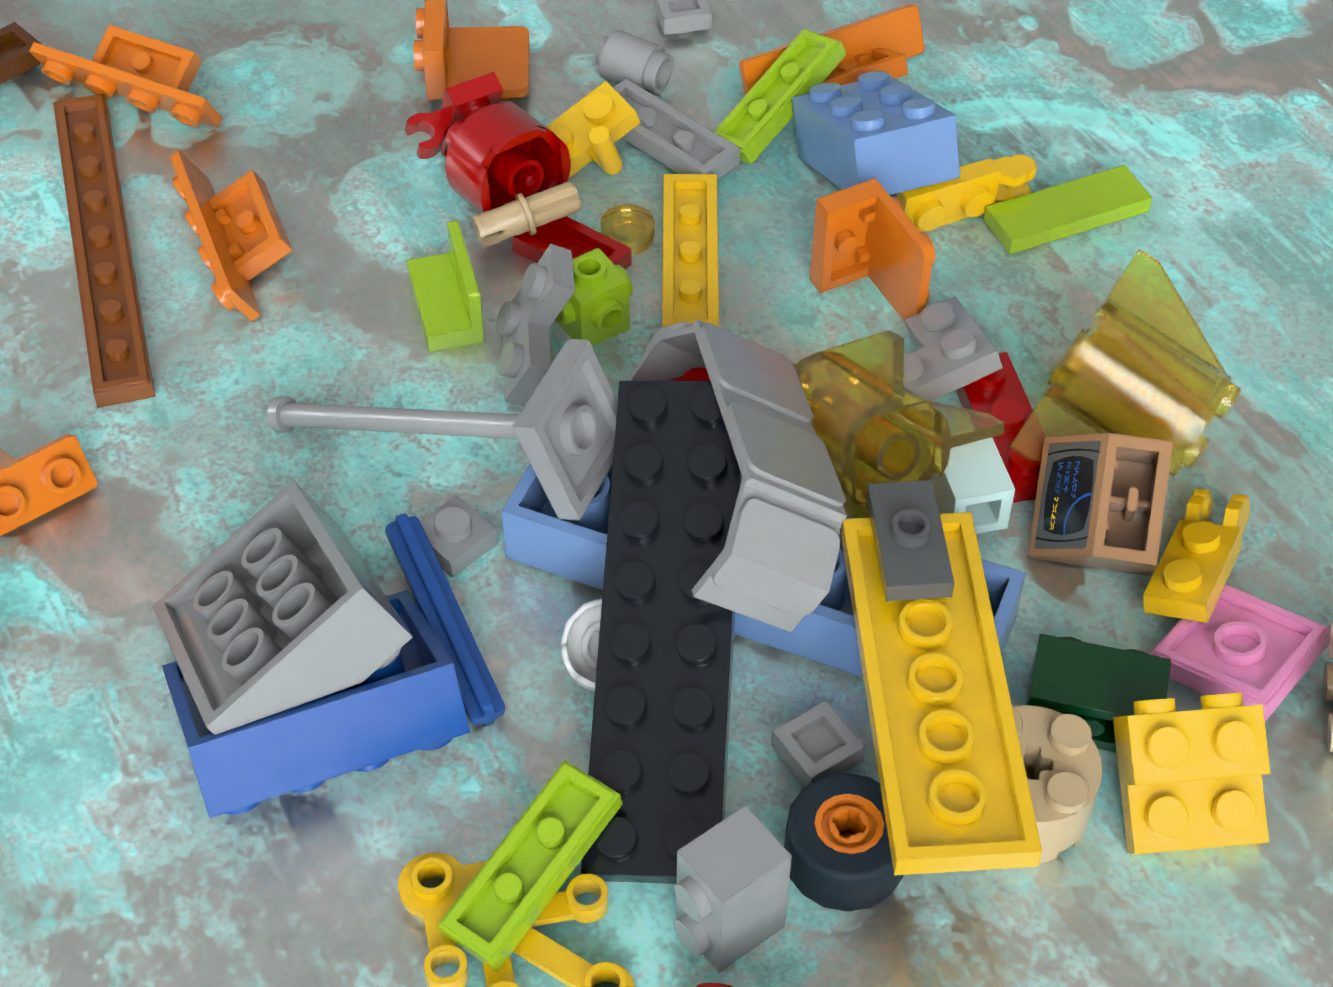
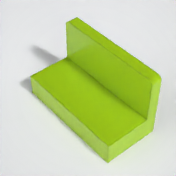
(447, 295)

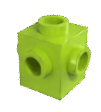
(599, 301)

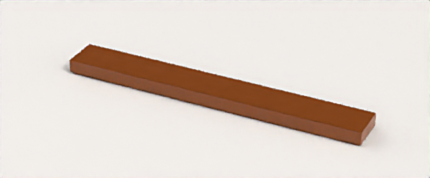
(102, 253)

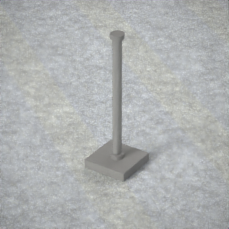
(562, 428)

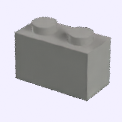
(731, 889)

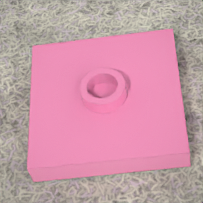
(1244, 649)

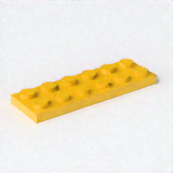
(941, 715)

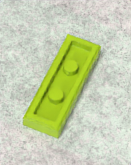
(769, 102)
(1067, 209)
(530, 865)

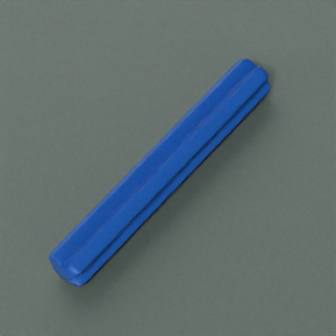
(445, 617)

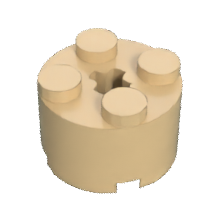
(1061, 774)

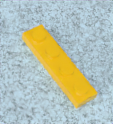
(690, 249)

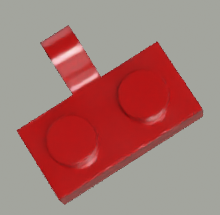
(458, 104)

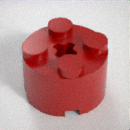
(503, 155)

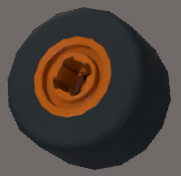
(840, 843)

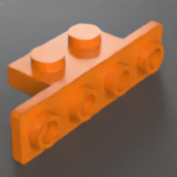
(870, 44)
(137, 68)
(236, 230)
(42, 481)

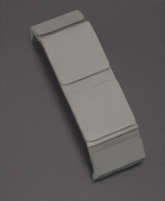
(789, 496)

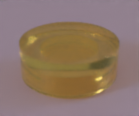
(630, 226)

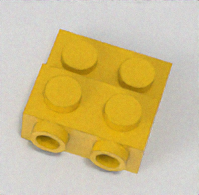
(1192, 774)

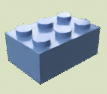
(876, 132)

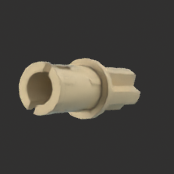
(526, 214)

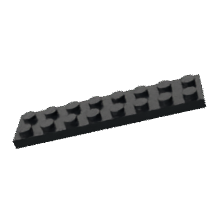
(660, 649)

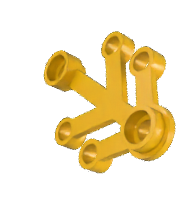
(536, 948)

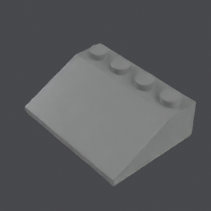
(278, 616)

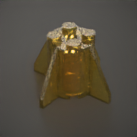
(1135, 373)
(878, 425)

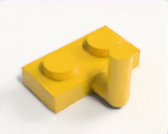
(594, 127)

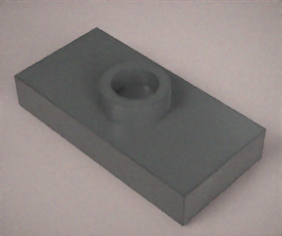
(909, 540)

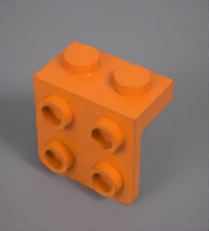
(464, 53)
(869, 235)

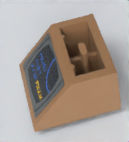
(1101, 501)

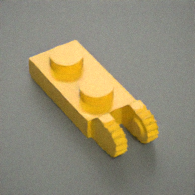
(978, 186)
(1197, 560)

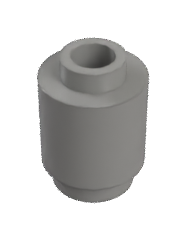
(635, 59)

